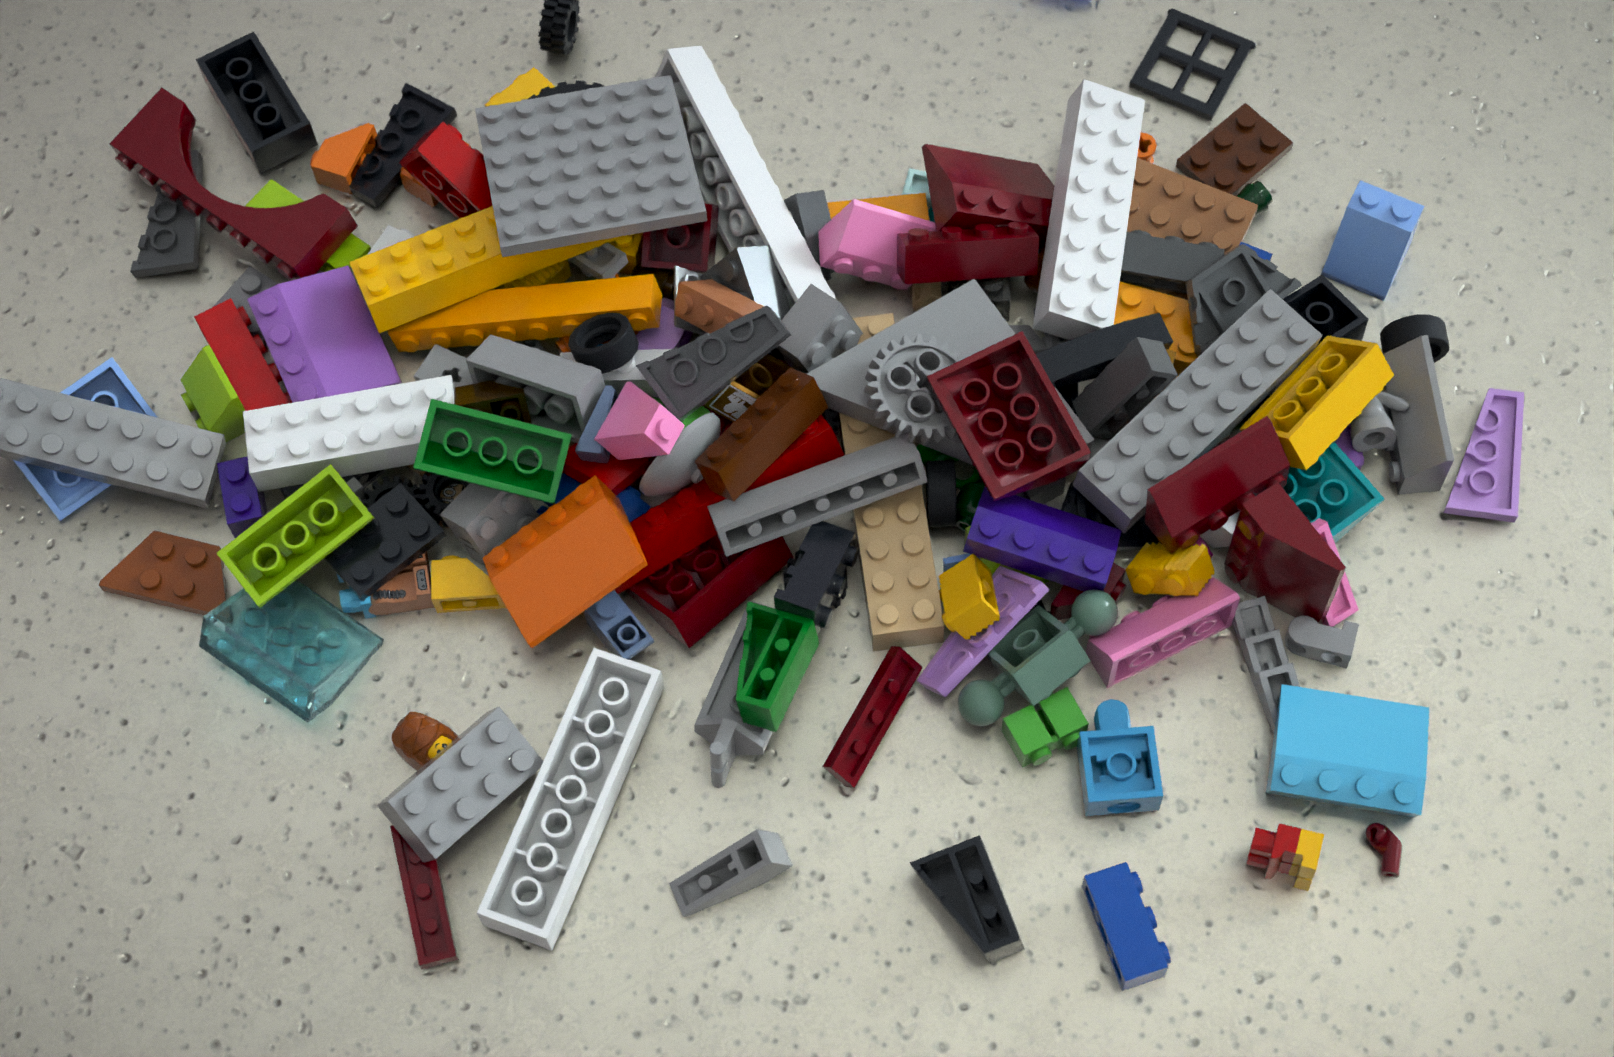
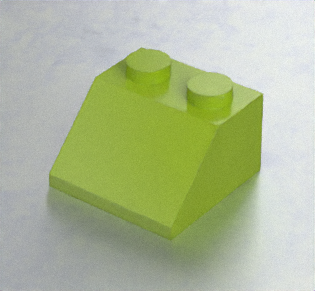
(213, 396)

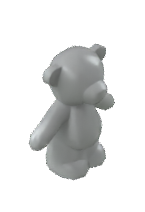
(1373, 425)

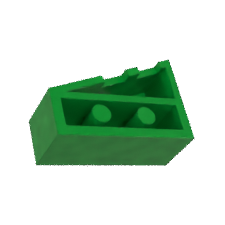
(772, 663)

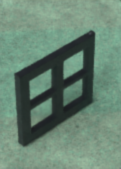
(1191, 63)

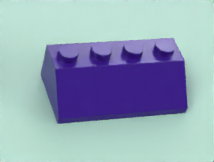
(1043, 541)

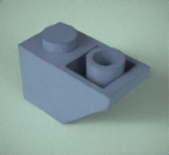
(617, 626)

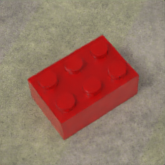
(450, 170)

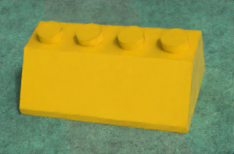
(1324, 397)

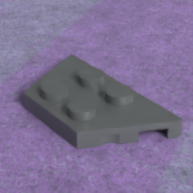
(1228, 290)

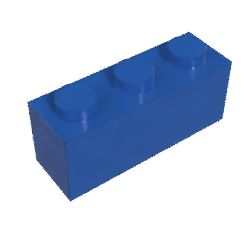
(1126, 925)

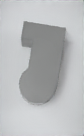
(1321, 641)

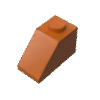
(341, 157)

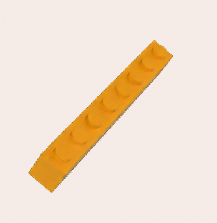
(533, 313)

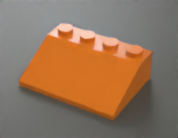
(565, 560)

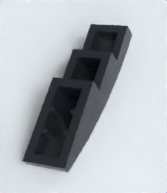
(1090, 353)

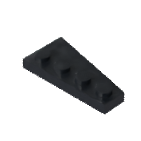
(408, 122)

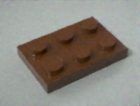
(1235, 152)

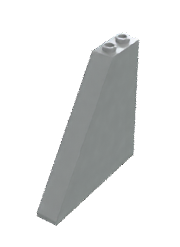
(960, 317)

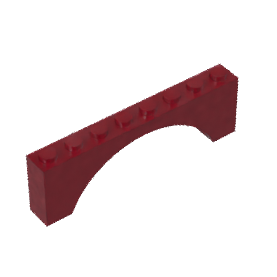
(291, 236)

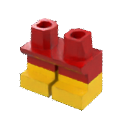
(1288, 852)

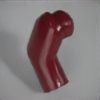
(1388, 846)

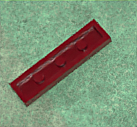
(872, 717)
(425, 906)

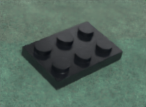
(386, 544)

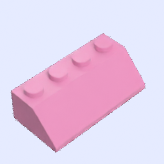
(1161, 631)

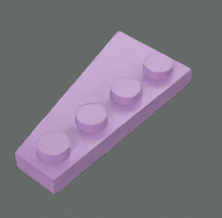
(1491, 465)
(958, 656)

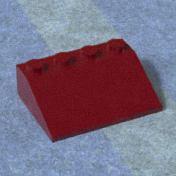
(986, 190)
(1010, 418)
(1283, 556)
(706, 586)

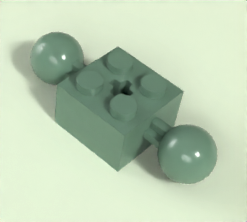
(1037, 656)

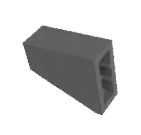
(810, 215)

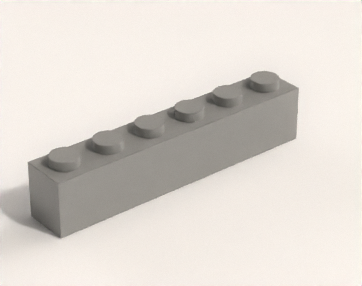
(817, 494)

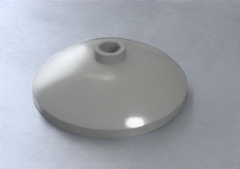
(679, 468)

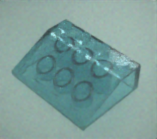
(291, 647)

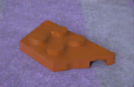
(171, 574)

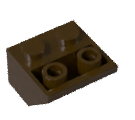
(494, 399)

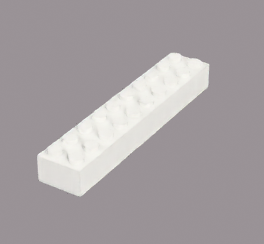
(735, 174)

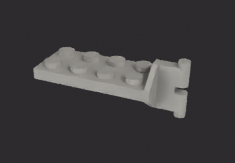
(720, 717)

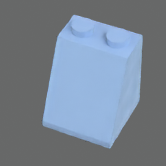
(1372, 240)

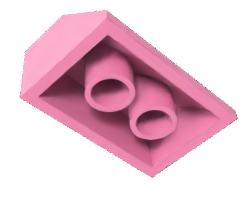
(864, 242)

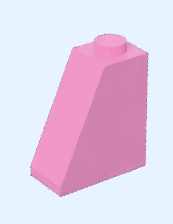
(638, 426)

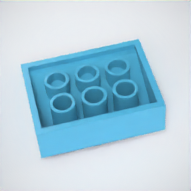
(1349, 751)

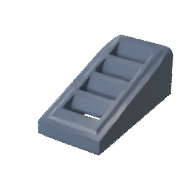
(587, 447)

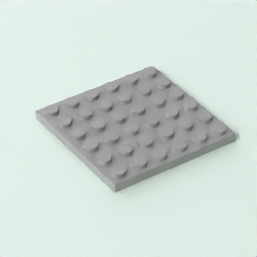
(589, 166)

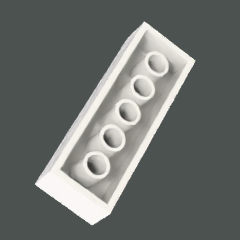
(348, 430)

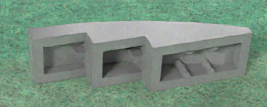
(1263, 654)

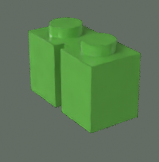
(1054, 726)

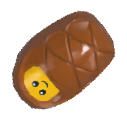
(420, 738)

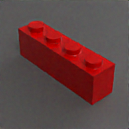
(242, 356)

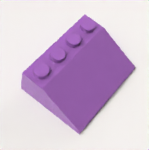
(323, 336)

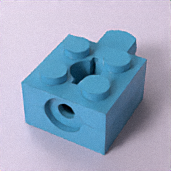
(1118, 764)

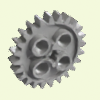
(896, 401)

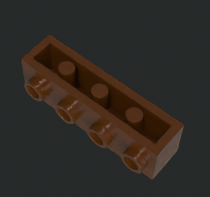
(761, 434)

